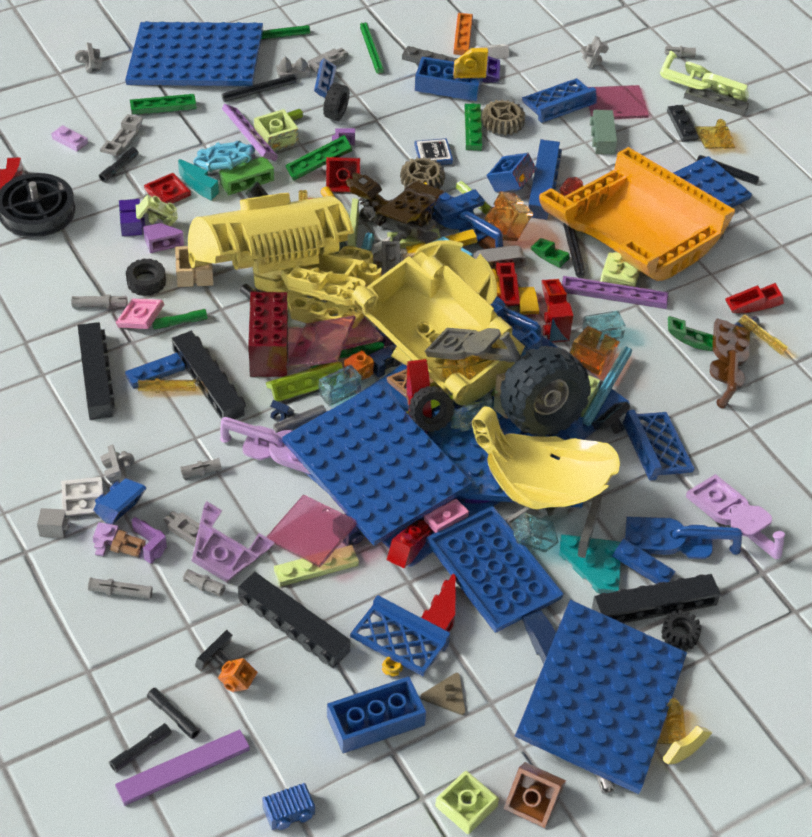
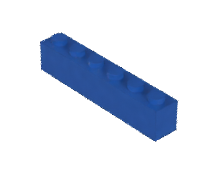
(547, 162)

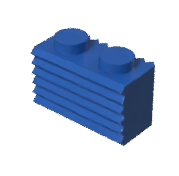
(288, 807)

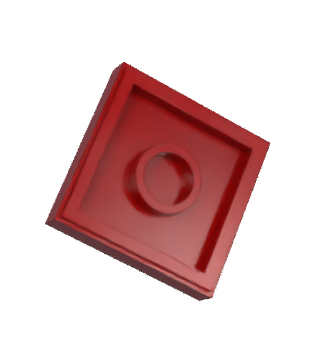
(168, 189)

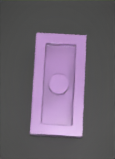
(69, 138)

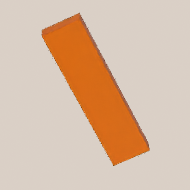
(463, 33)

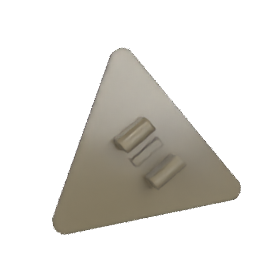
(447, 694)

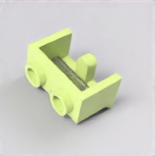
(157, 209)

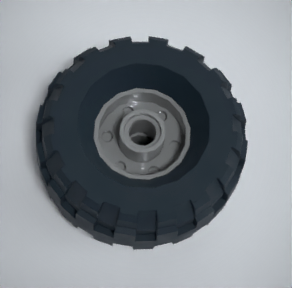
(545, 391)

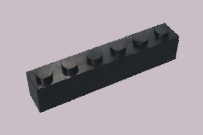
(95, 372)
(208, 376)
(658, 599)
(294, 619)

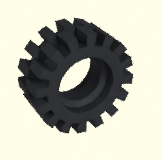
(685, 621)

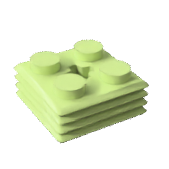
(618, 271)
(467, 789)

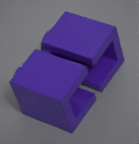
(128, 219)

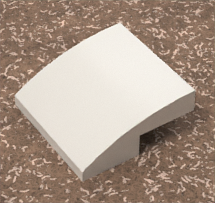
(80, 495)

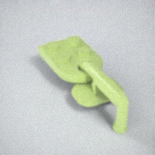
(709, 80)

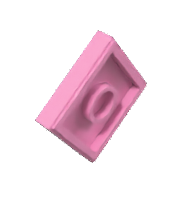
(140, 313)

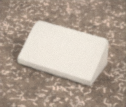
(497, 51)

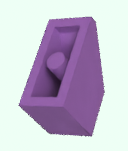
(162, 237)

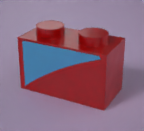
(558, 322)

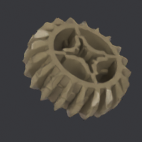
(503, 117)
(423, 171)

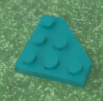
(598, 566)

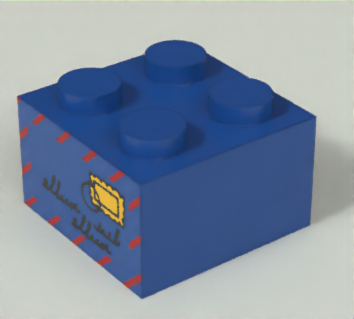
(511, 172)

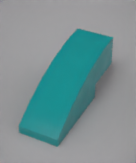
(198, 180)

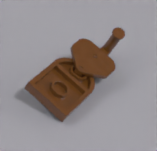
(732, 349)

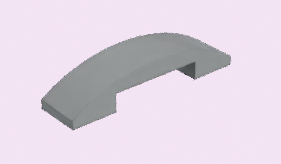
(123, 139)

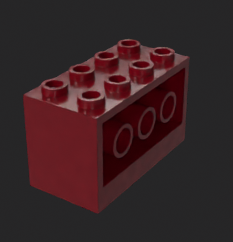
(268, 334)

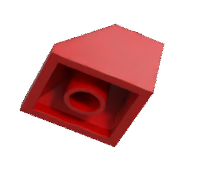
(339, 170)

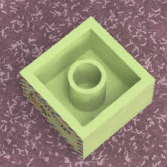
(277, 129)

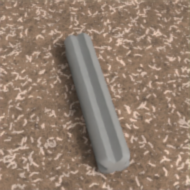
(299, 419)

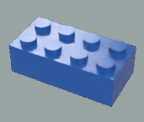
(437, 78)
(376, 714)

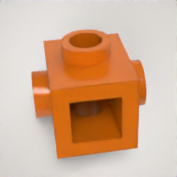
(362, 364)
(237, 675)

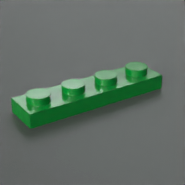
(163, 104)
(473, 127)
(317, 158)

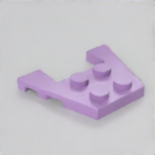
(219, 552)

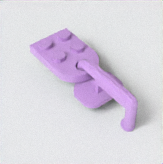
(261, 443)
(731, 508)

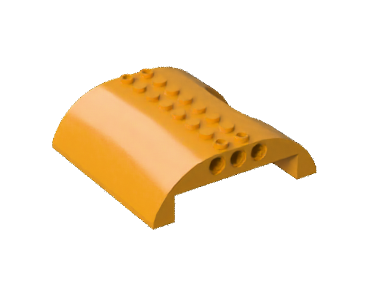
(644, 215)

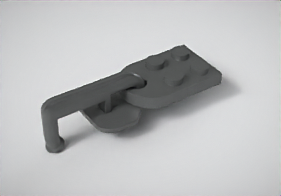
(462, 343)

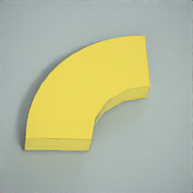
(686, 747)

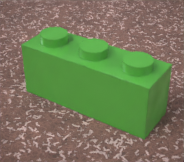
(245, 174)

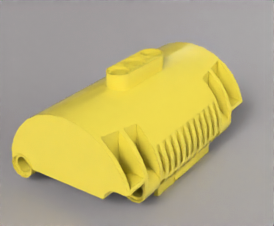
(271, 231)
(429, 298)

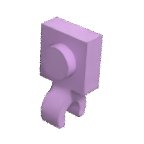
(104, 536)

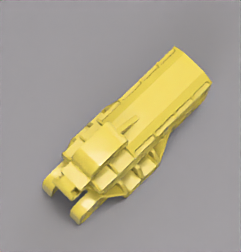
(330, 281)

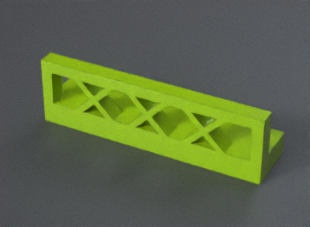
(301, 382)

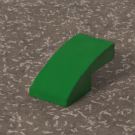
(546, 250)

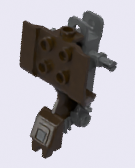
(406, 213)

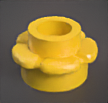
(387, 663)

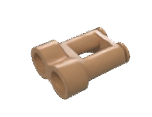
(120, 541)

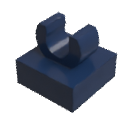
(280, 408)

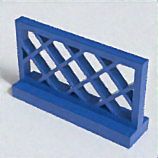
(561, 105)
(644, 446)
(408, 624)

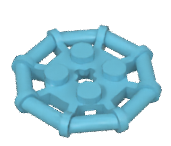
(224, 156)

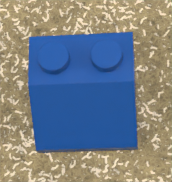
(118, 500)

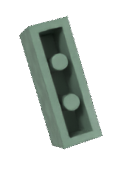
(603, 132)

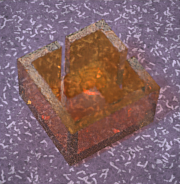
(509, 215)
(585, 350)

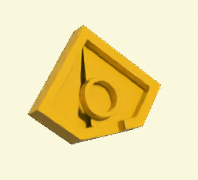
(472, 64)

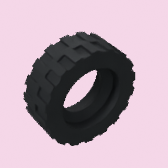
(336, 101)
(146, 266)
(421, 398)

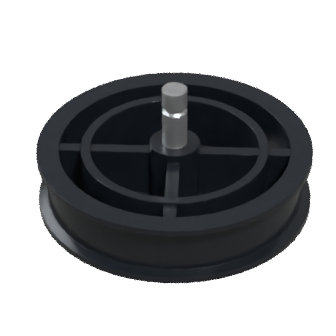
(36, 205)

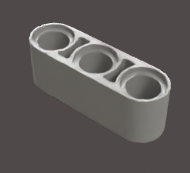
(507, 254)

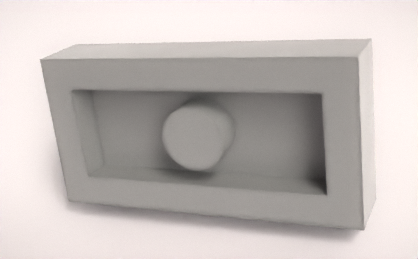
(299, 69)

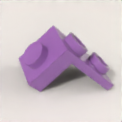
(348, 132)
(156, 538)

